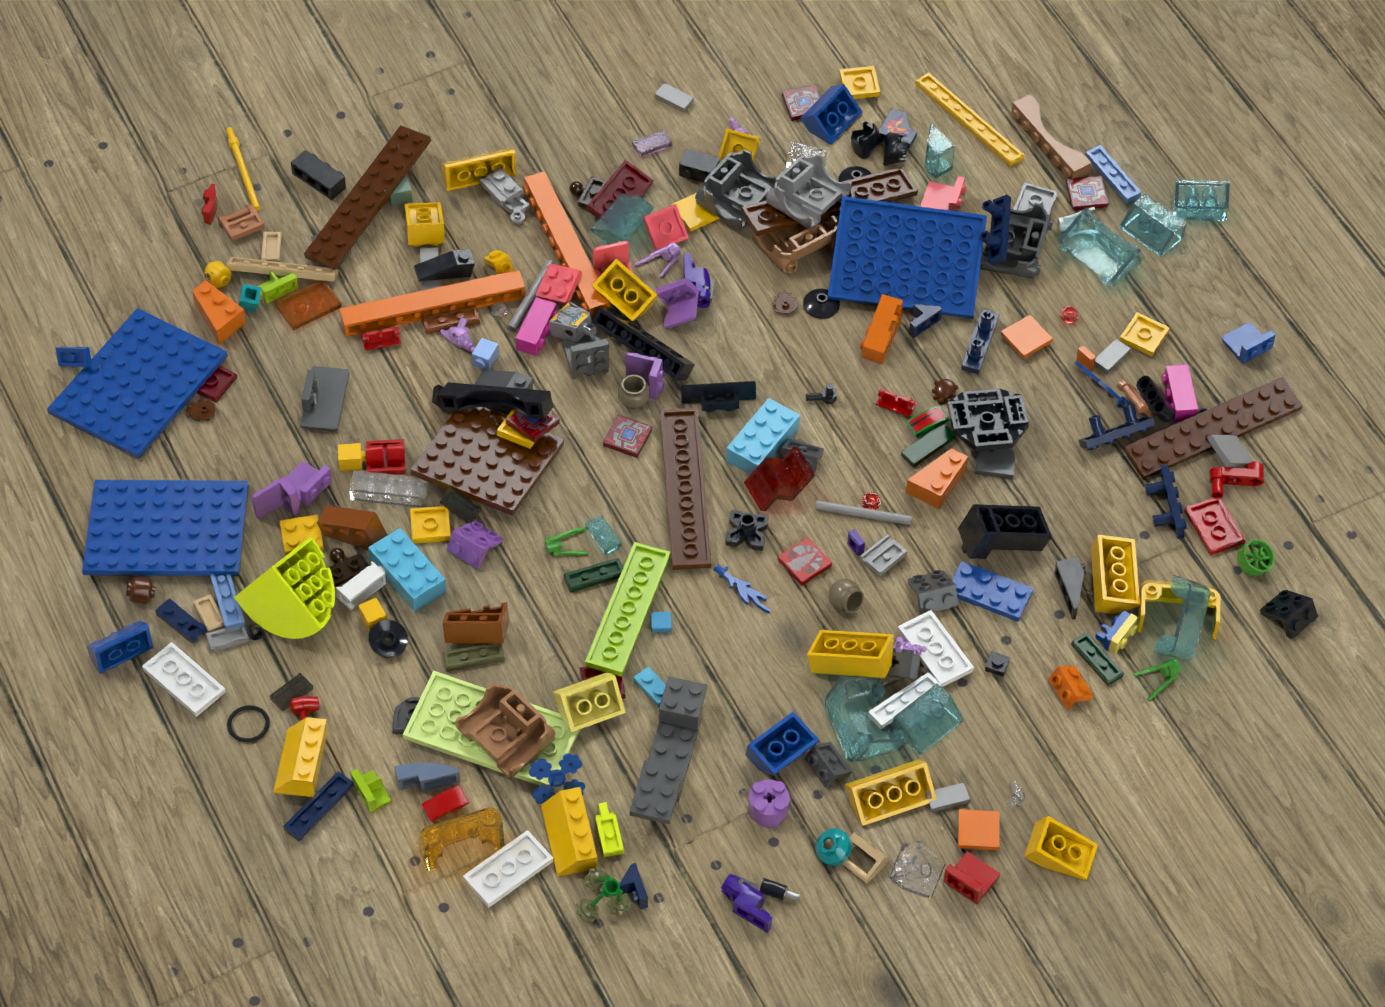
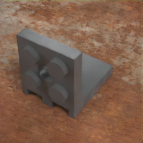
(587, 355)

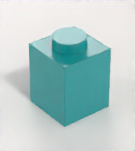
(249, 297)

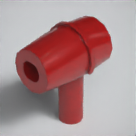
(304, 705)

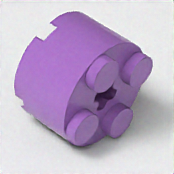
(768, 803)

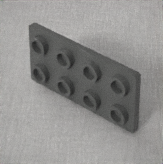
(323, 398)

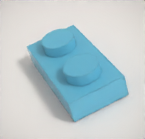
(650, 685)

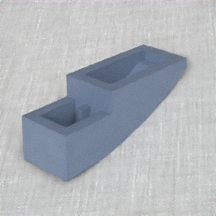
(426, 775)

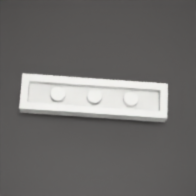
(885, 712)

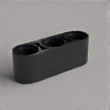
(1155, 399)

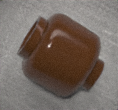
(140, 590)

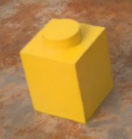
(350, 457)
(371, 613)

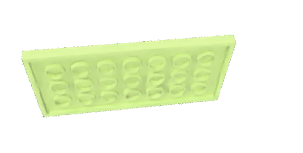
(449, 698)

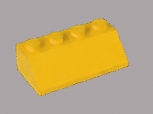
(471, 169)
(1114, 574)
(851, 653)
(302, 758)
(890, 792)
(569, 832)

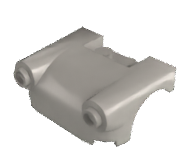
(806, 191)

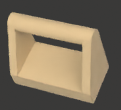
(881, 858)

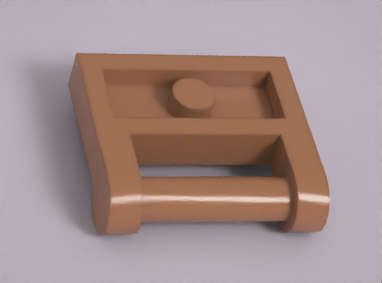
(243, 226)
(1135, 397)

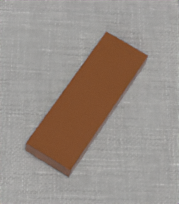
(444, 320)

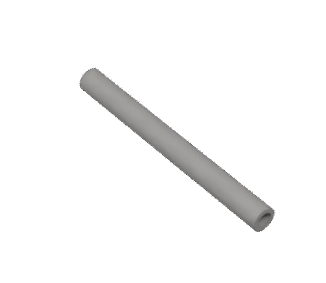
(527, 301)
(863, 512)

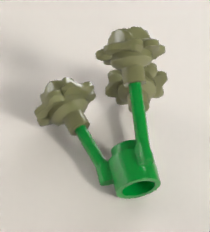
(609, 888)

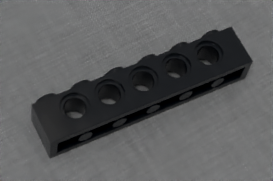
(642, 342)

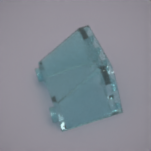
(1100, 248)
(1190, 622)
(848, 712)

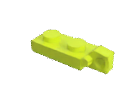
(608, 832)

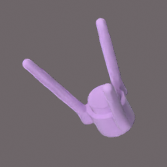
(669, 252)

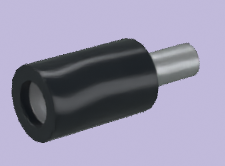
(777, 890)

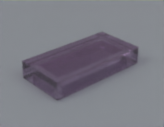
(652, 143)

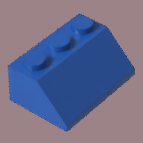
(831, 114)
(120, 646)
(781, 744)

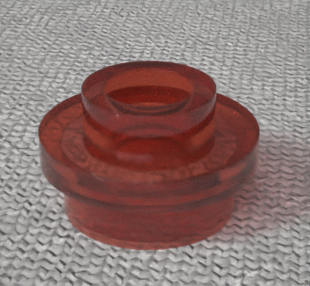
(1069, 310)
(871, 497)

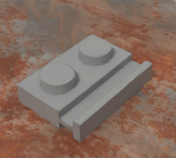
(501, 186)
(883, 555)

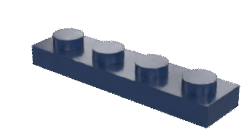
(318, 806)

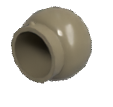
(633, 391)
(846, 596)

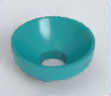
(840, 849)

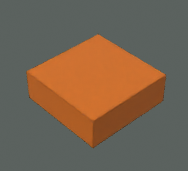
(1086, 358)

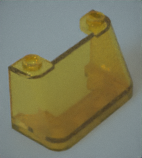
(484, 822)

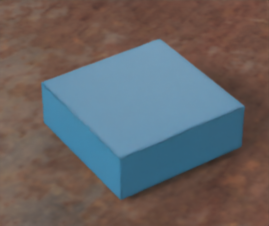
(661, 621)

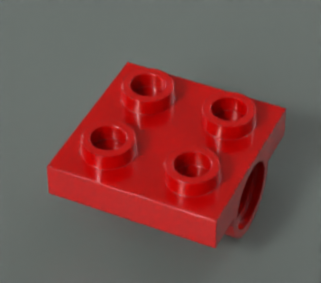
(386, 456)

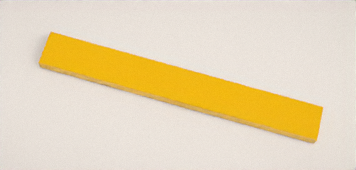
(969, 119)

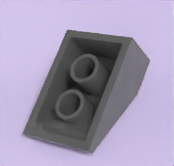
(504, 379)

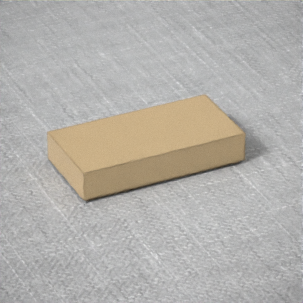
(271, 246)
(209, 613)

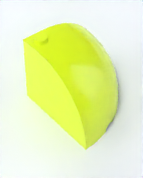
(293, 594)

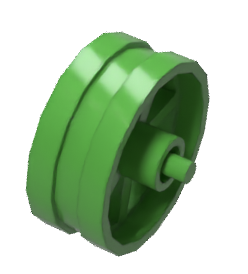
(1250, 565)

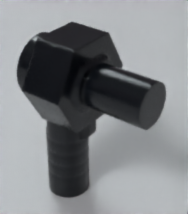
(827, 395)

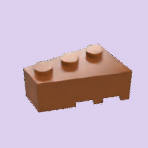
(351, 526)
(476, 626)

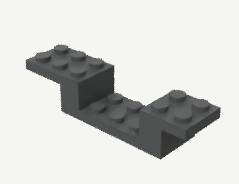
(671, 751)

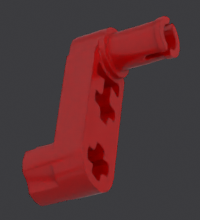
(1249, 476)

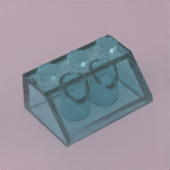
(1201, 200)
(622, 219)
(1153, 225)
(928, 718)

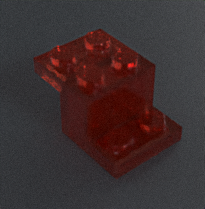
(779, 479)

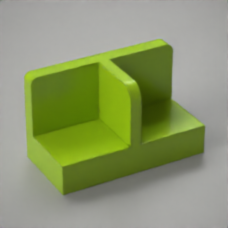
(278, 286)
(370, 789)

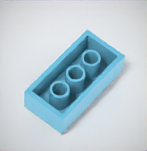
(762, 436)
(407, 569)

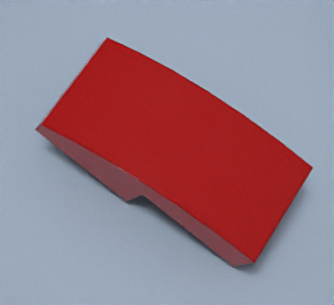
(210, 207)
(445, 802)

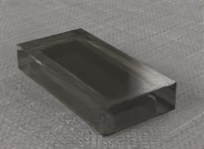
(460, 505)
(294, 688)

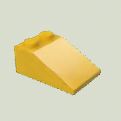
(424, 224)
(1060, 849)

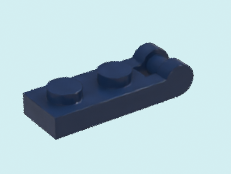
(180, 621)

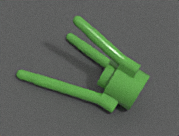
(554, 543)
(1167, 669)

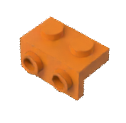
(1070, 686)

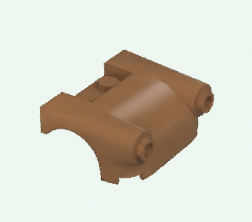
(794, 243)
(507, 728)

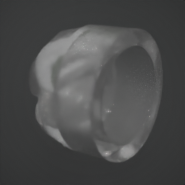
(499, 310)

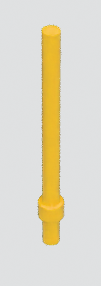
(234, 145)

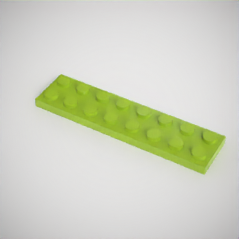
(627, 609)

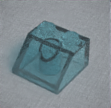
(938, 153)

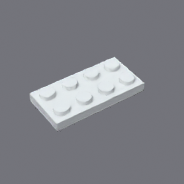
(943, 656)
(183, 679)
(507, 868)

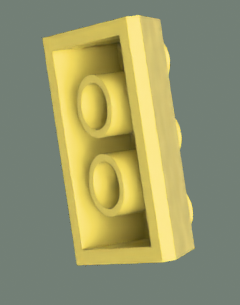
(589, 701)

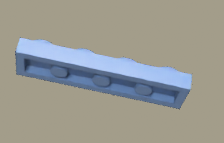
(1113, 174)
(228, 606)

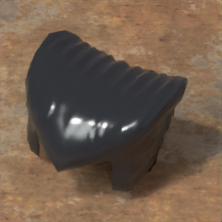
(865, 140)
(895, 148)

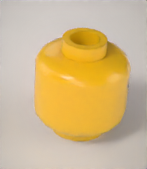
(217, 273)

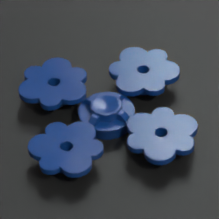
(555, 777)

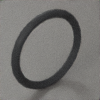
(245, 708)

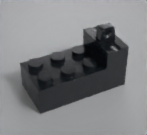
(1003, 528)

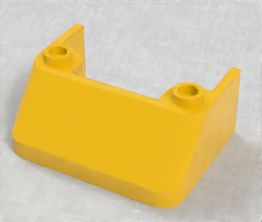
(1161, 592)

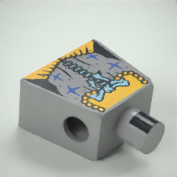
(571, 323)

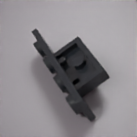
(718, 395)

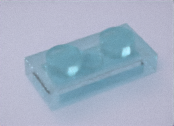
(603, 534)

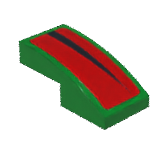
(927, 420)

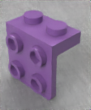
(680, 302)
(648, 368)
(309, 481)
(274, 496)
(472, 543)

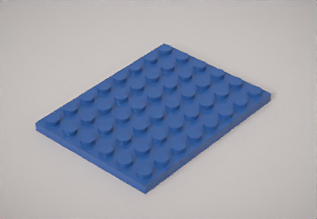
(907, 255)
(137, 383)
(166, 528)

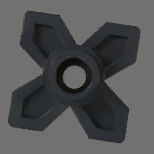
(747, 528)

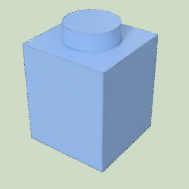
(485, 354)

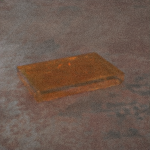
(308, 304)

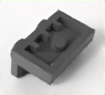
(810, 452)
(827, 763)

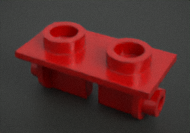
(381, 339)
(895, 403)

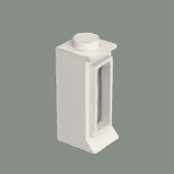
(361, 586)

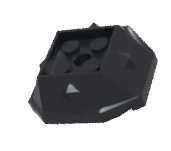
(988, 418)

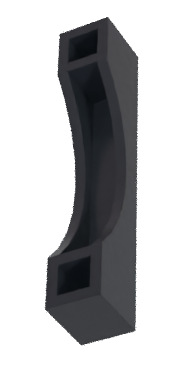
(466, 396)

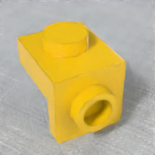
(499, 261)

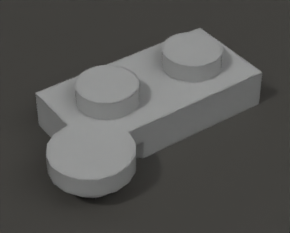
(516, 208)

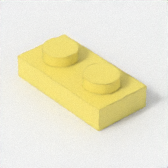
(1121, 637)

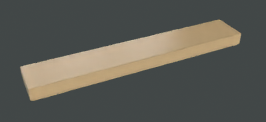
(282, 269)

